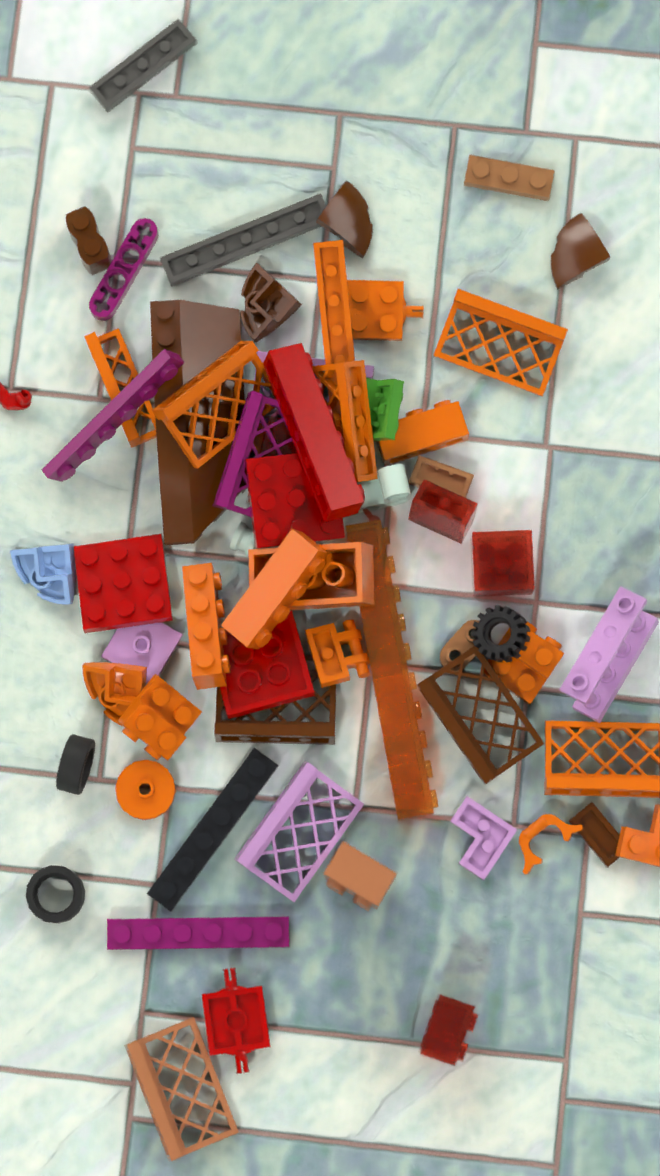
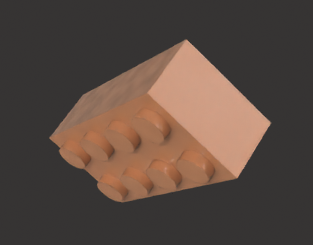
(358, 876)

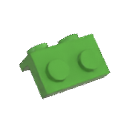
(384, 406)

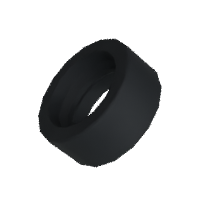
(75, 764)
(36, 881)

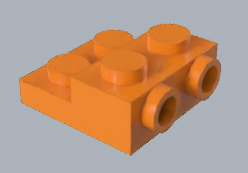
(531, 670)
(159, 718)

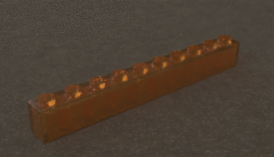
(393, 682)

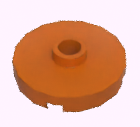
(150, 805)

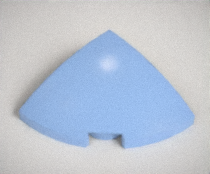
(48, 570)

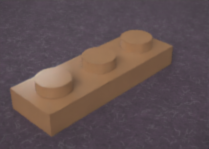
(509, 177)

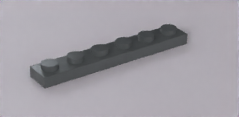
(243, 240)

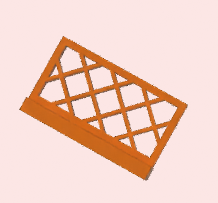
(508, 318)
(200, 387)
(355, 414)
(601, 784)

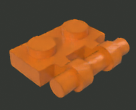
(328, 654)

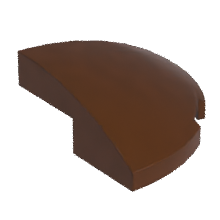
(348, 219)
(576, 251)
(265, 303)

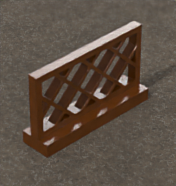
(458, 729)
(279, 731)

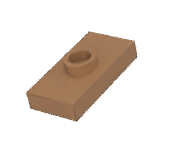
(441, 475)

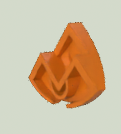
(114, 685)

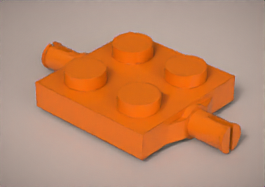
(379, 309)

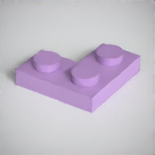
(490, 836)

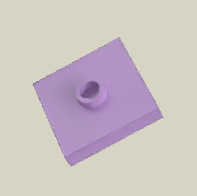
(143, 646)

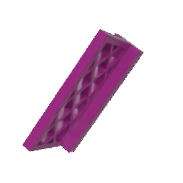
(241, 449)

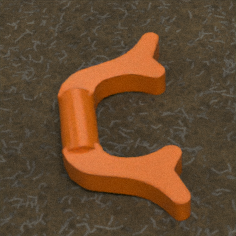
(534, 829)

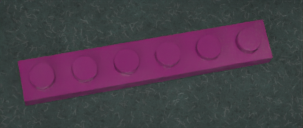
(120, 409)
(197, 933)

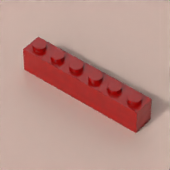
(314, 432)

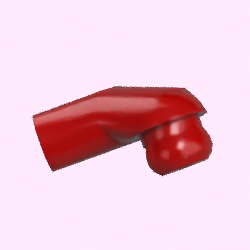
(14, 401)

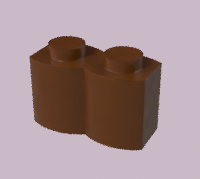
(88, 240)

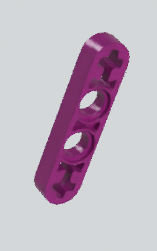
(119, 267)

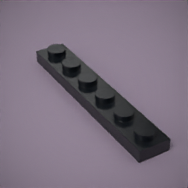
(212, 829)

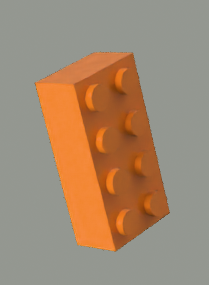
(342, 582)

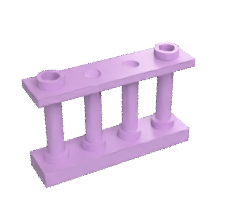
(609, 654)

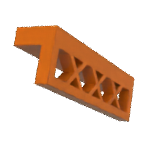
(112, 384)

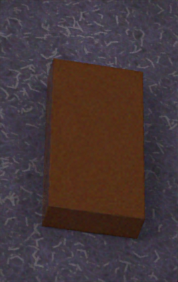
(597, 833)

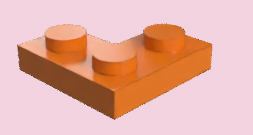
(641, 845)

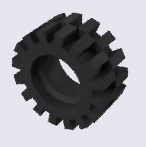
(512, 646)

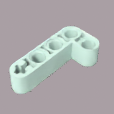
(387, 490)

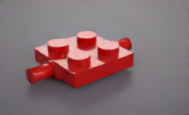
(236, 1020)

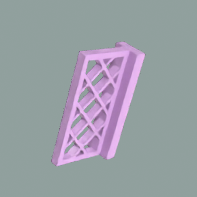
(277, 816)

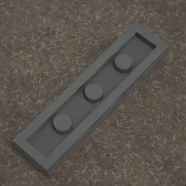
(142, 65)

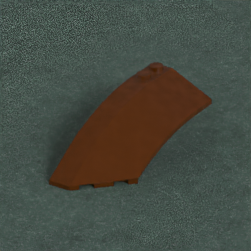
(199, 336)

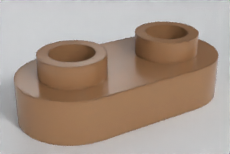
(460, 643)

